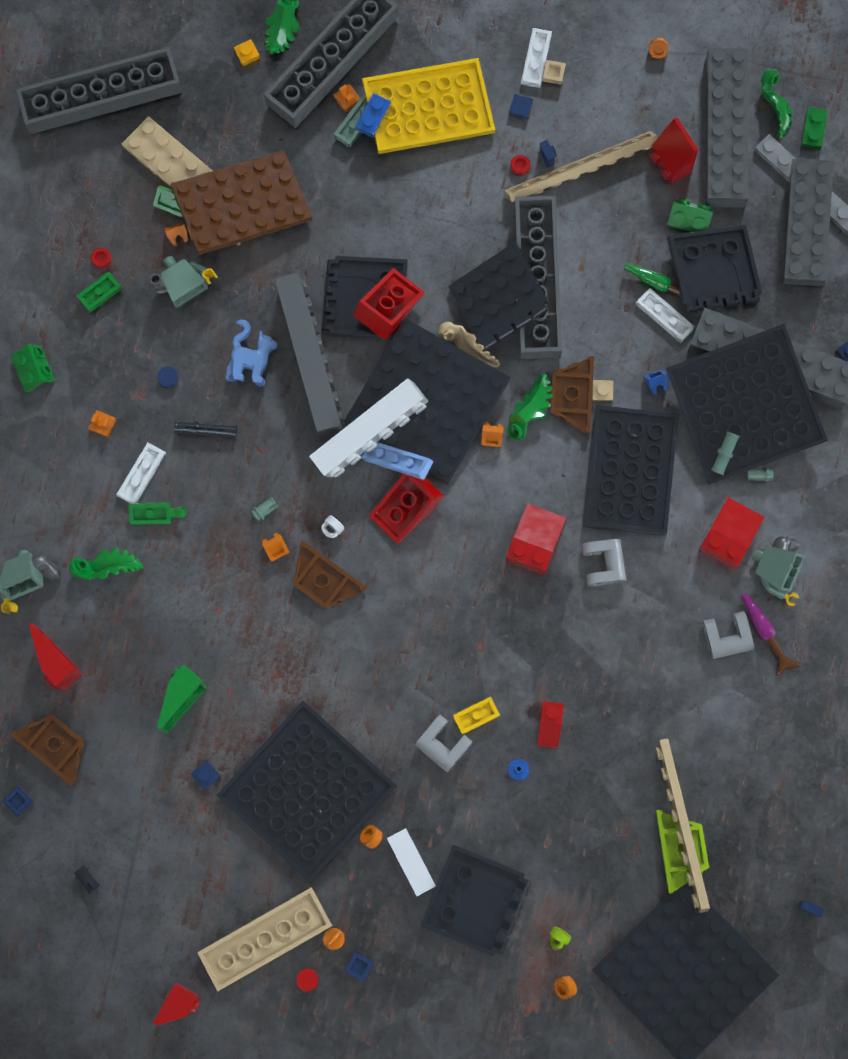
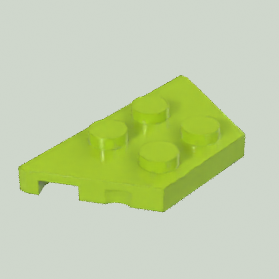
(671, 850)

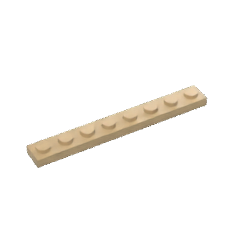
(587, 164)
(684, 833)

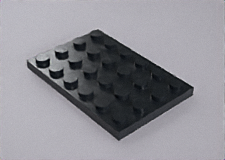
(631, 470)

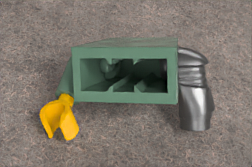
(181, 280)
(779, 567)
(23, 576)

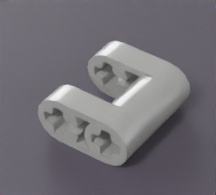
(613, 559)
(729, 645)
(436, 750)

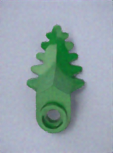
(282, 24)
(769, 80)
(530, 408)
(104, 564)

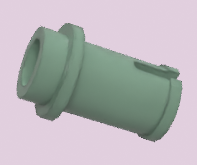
(760, 474)
(264, 509)

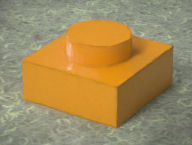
(246, 52)

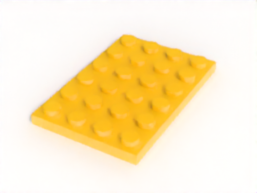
(431, 105)

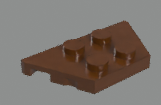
(573, 394)
(323, 579)
(53, 745)

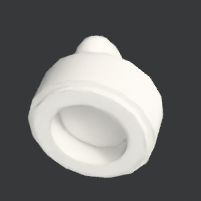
(334, 524)

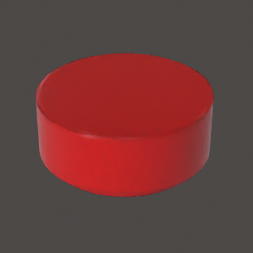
(520, 165)
(101, 258)
(307, 979)

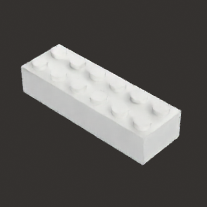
(369, 428)

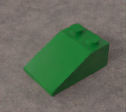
(181, 693)

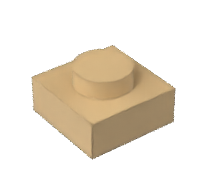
(554, 72)
(602, 391)

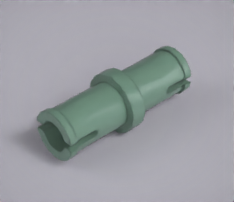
(725, 453)

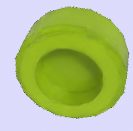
(560, 935)

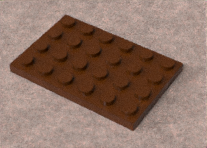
(241, 202)

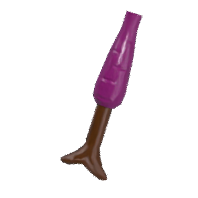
(767, 632)

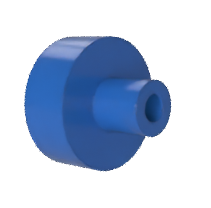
(518, 775)

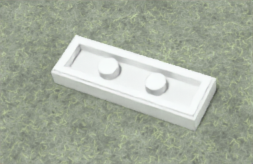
(536, 57)
(665, 315)
(141, 473)
(411, 862)

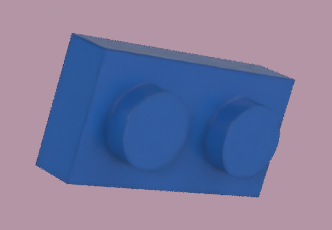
(373, 115)

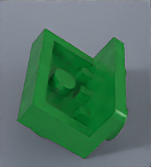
(690, 216)
(32, 367)

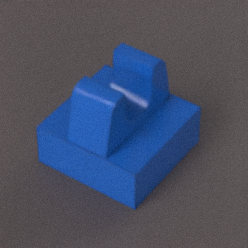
(657, 378)

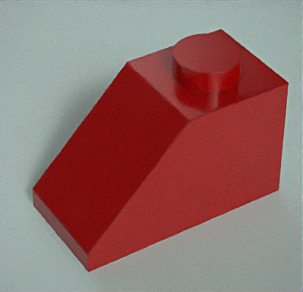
(550, 724)
(178, 1004)

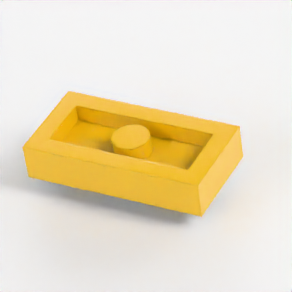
(476, 715)

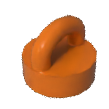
(658, 48)
(371, 836)
(333, 939)
(565, 987)

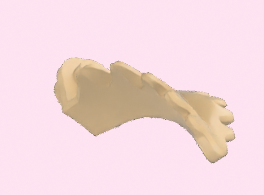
(466, 342)

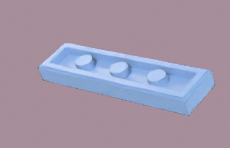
(398, 460)

